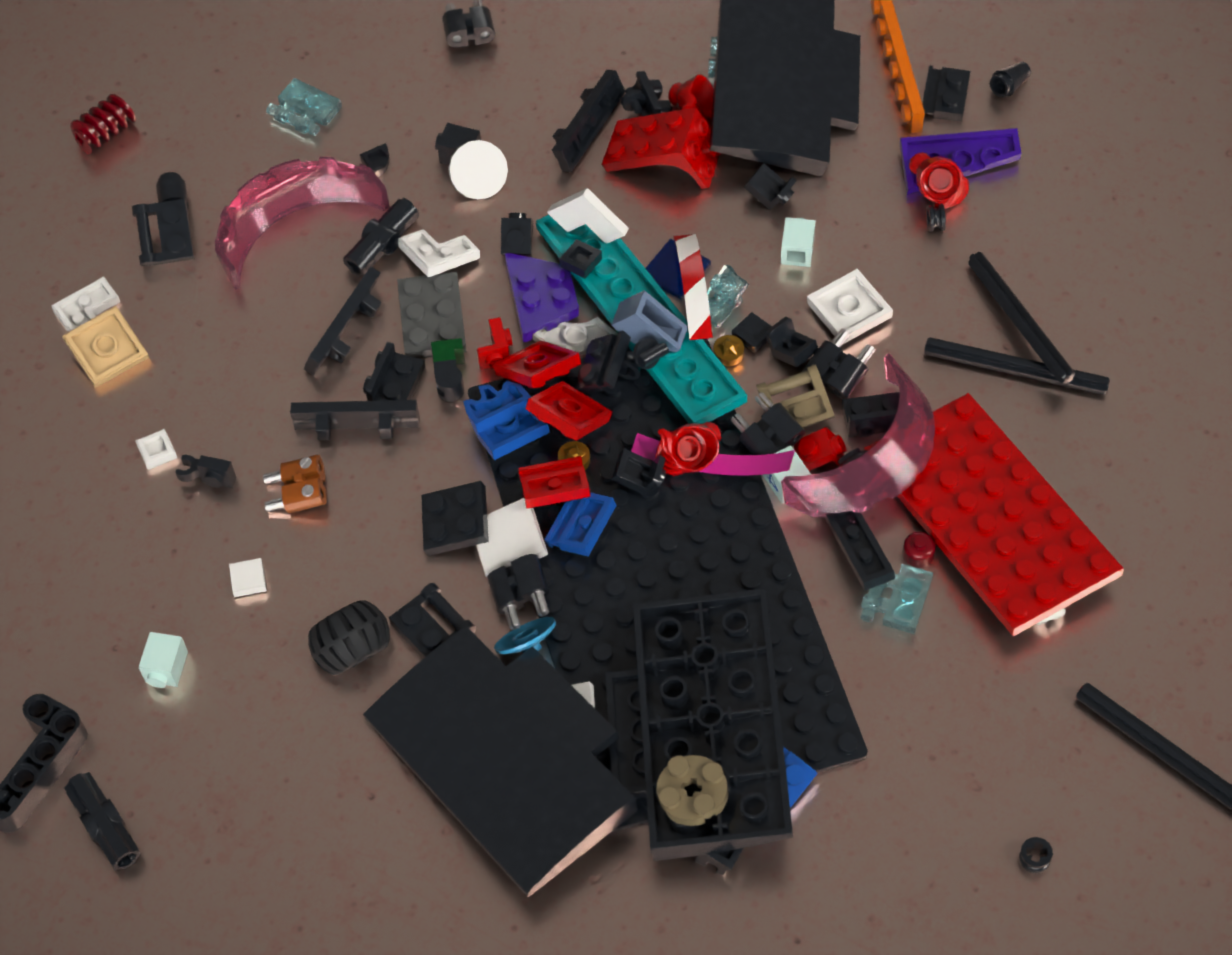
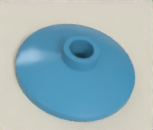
(526, 636)

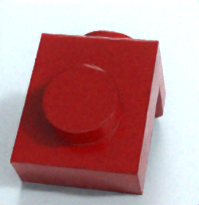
(499, 350)
(820, 448)

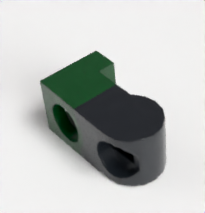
(448, 376)

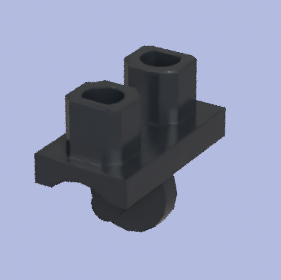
(644, 97)

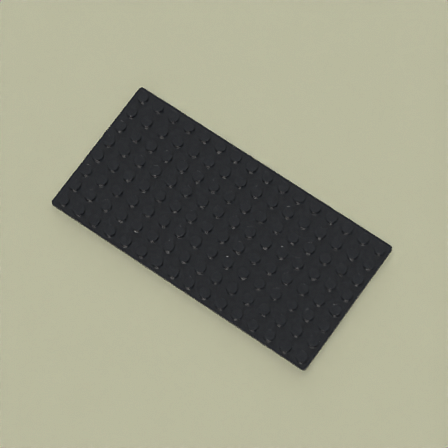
(674, 543)

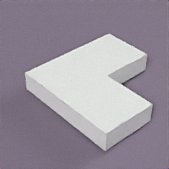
(588, 209)
(435, 257)
(85, 304)

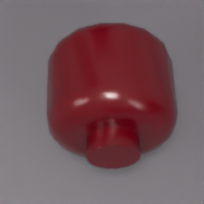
(919, 549)

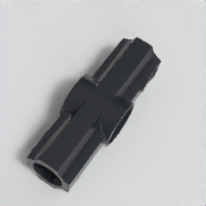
(381, 237)
(102, 821)

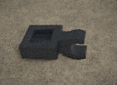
(212, 471)

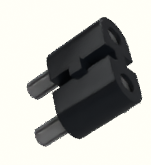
(468, 26)
(838, 370)
(773, 432)
(517, 585)

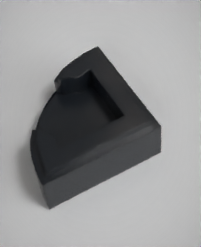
(376, 159)

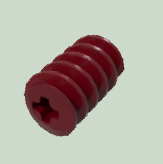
(100, 121)

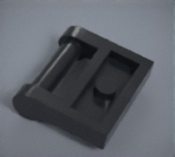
(173, 231)
(420, 627)

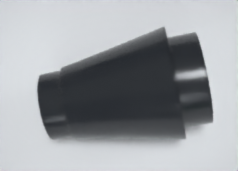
(1009, 79)

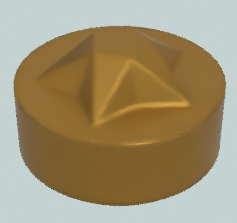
(729, 350)
(575, 449)

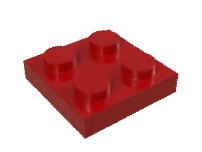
(537, 364)
(568, 410)

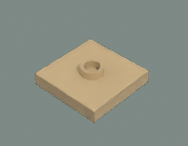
(105, 346)

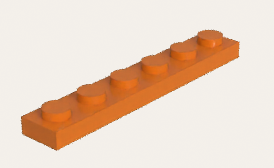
(899, 64)

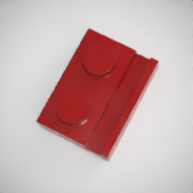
(554, 482)

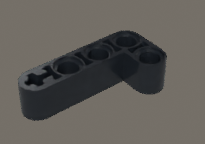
(18, 802)

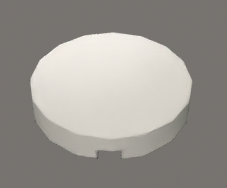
(478, 169)

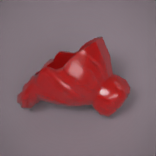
(693, 93)
(939, 179)
(689, 447)

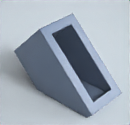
(646, 318)

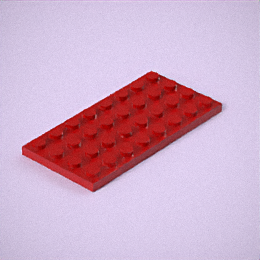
(1003, 521)

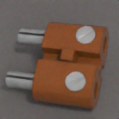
(302, 485)

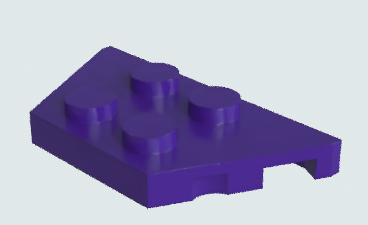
(540, 293)

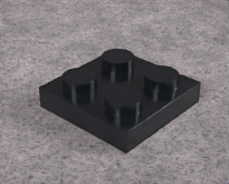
(454, 518)

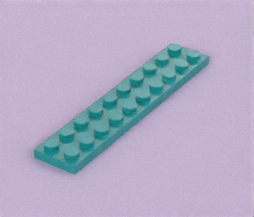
(690, 377)

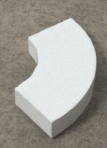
(574, 335)

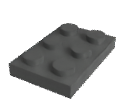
(430, 312)

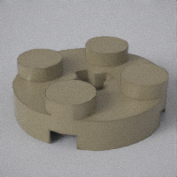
(686, 771)

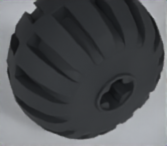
(348, 637)

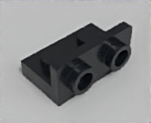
(393, 376)
(870, 414)

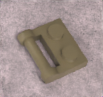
(805, 408)

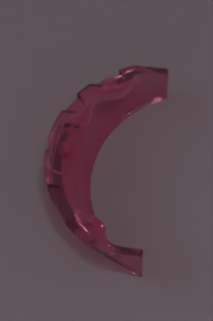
(286, 190)
(879, 472)

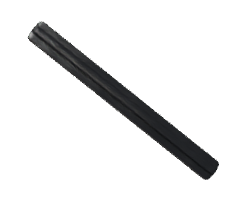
(1021, 318)
(1012, 365)
(1156, 743)

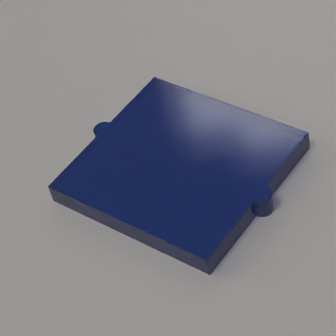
(666, 269)

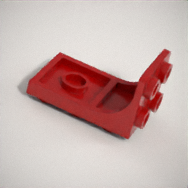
(666, 138)

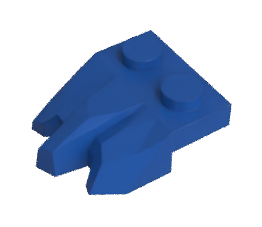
(502, 419)

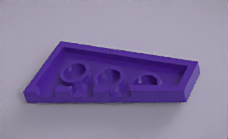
(969, 150)

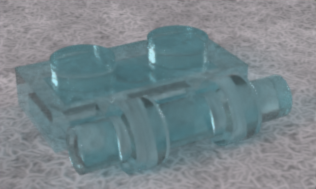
(309, 102)
(906, 602)

